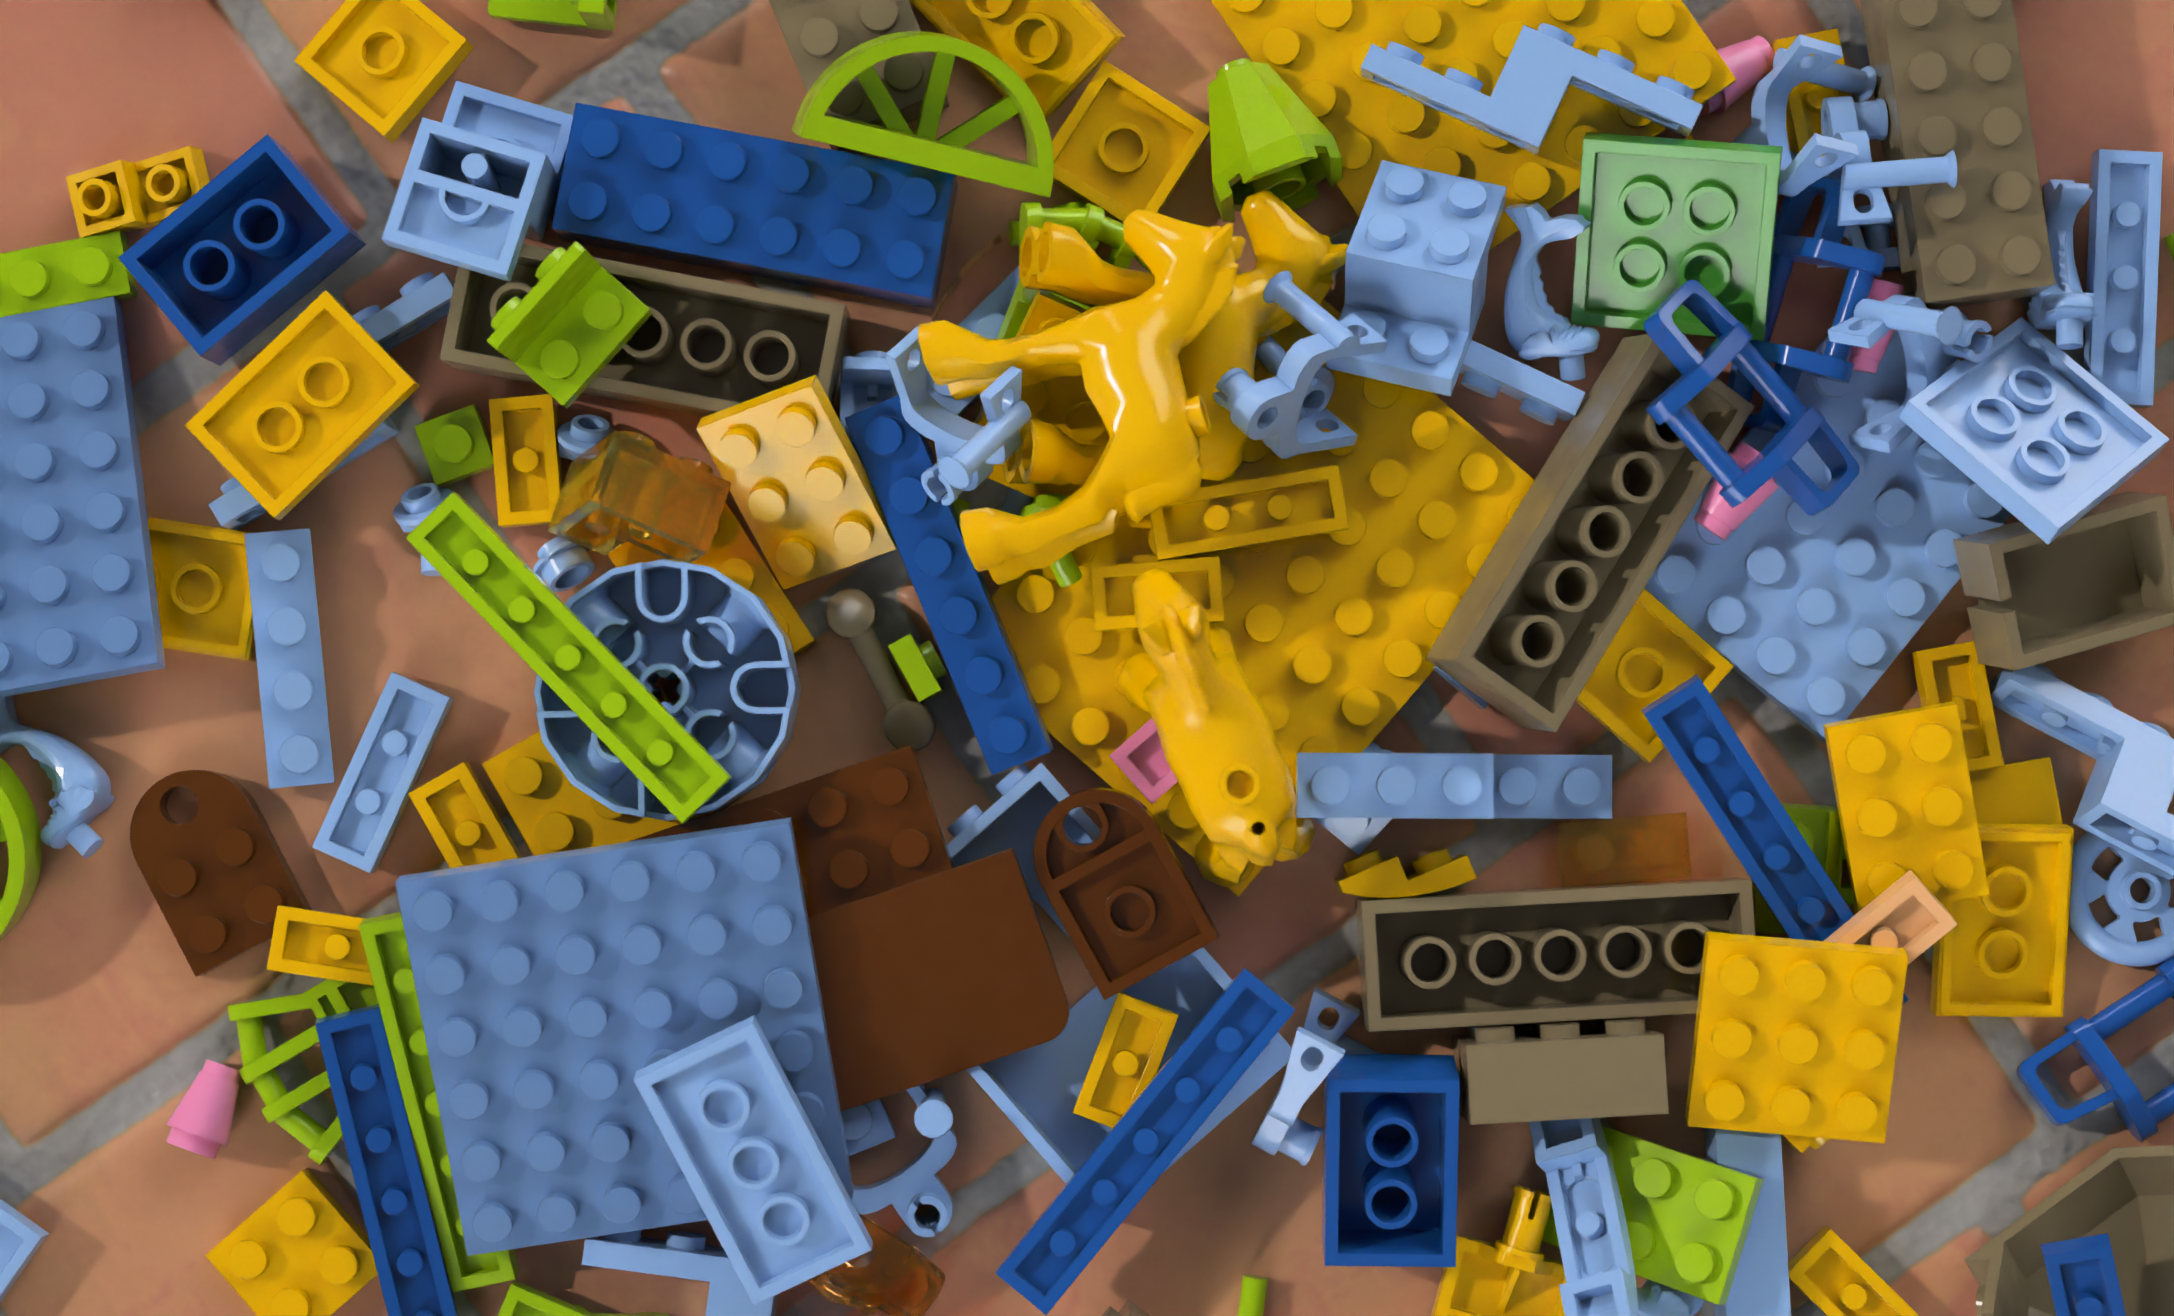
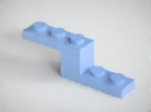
(1533, 87)
(421, 305)
(2133, 764)
(1453, 786)
(680, 1257)

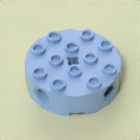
(732, 667)

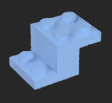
(480, 181)
(1420, 273)

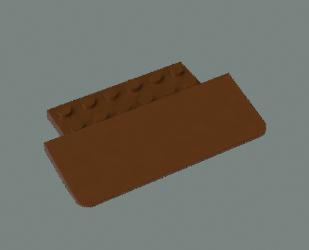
(911, 956)

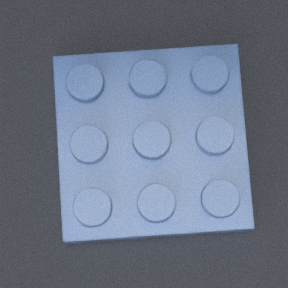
(2034, 430)

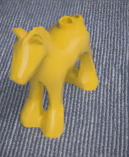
(1066, 265)
(1130, 376)
(1212, 734)

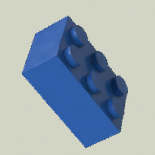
(242, 251)
(1390, 1161)

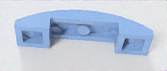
(1587, 1218)

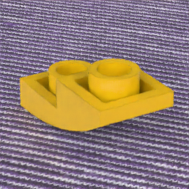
(135, 194)
(1385, 878)

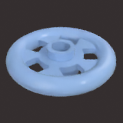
(2117, 939)

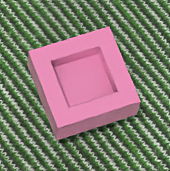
(1144, 762)

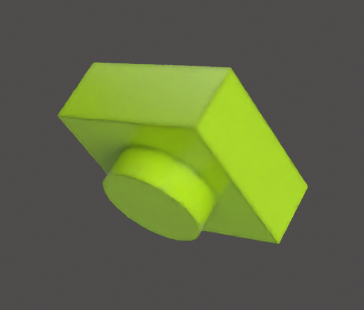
(456, 445)
(920, 666)

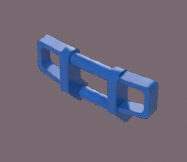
(1823, 250)
(1698, 371)
(2088, 1038)

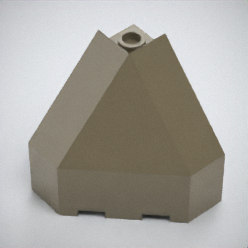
(2118, 1194)

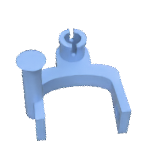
(1770, 102)
(1858, 124)
(1930, 344)
(1272, 406)
(962, 447)
(1315, 1042)
(918, 1179)

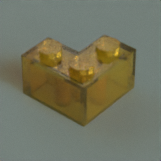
(639, 496)

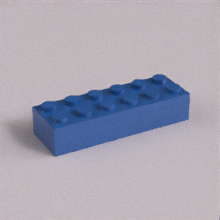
(755, 205)

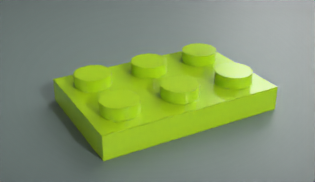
(1680, 1215)

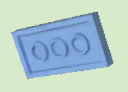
(753, 1160)

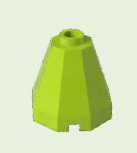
(1265, 140)

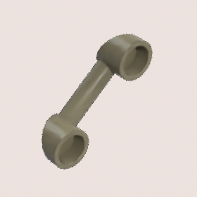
(853, 616)

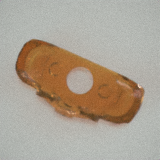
(895, 1282)

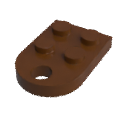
(217, 872)
(1120, 894)

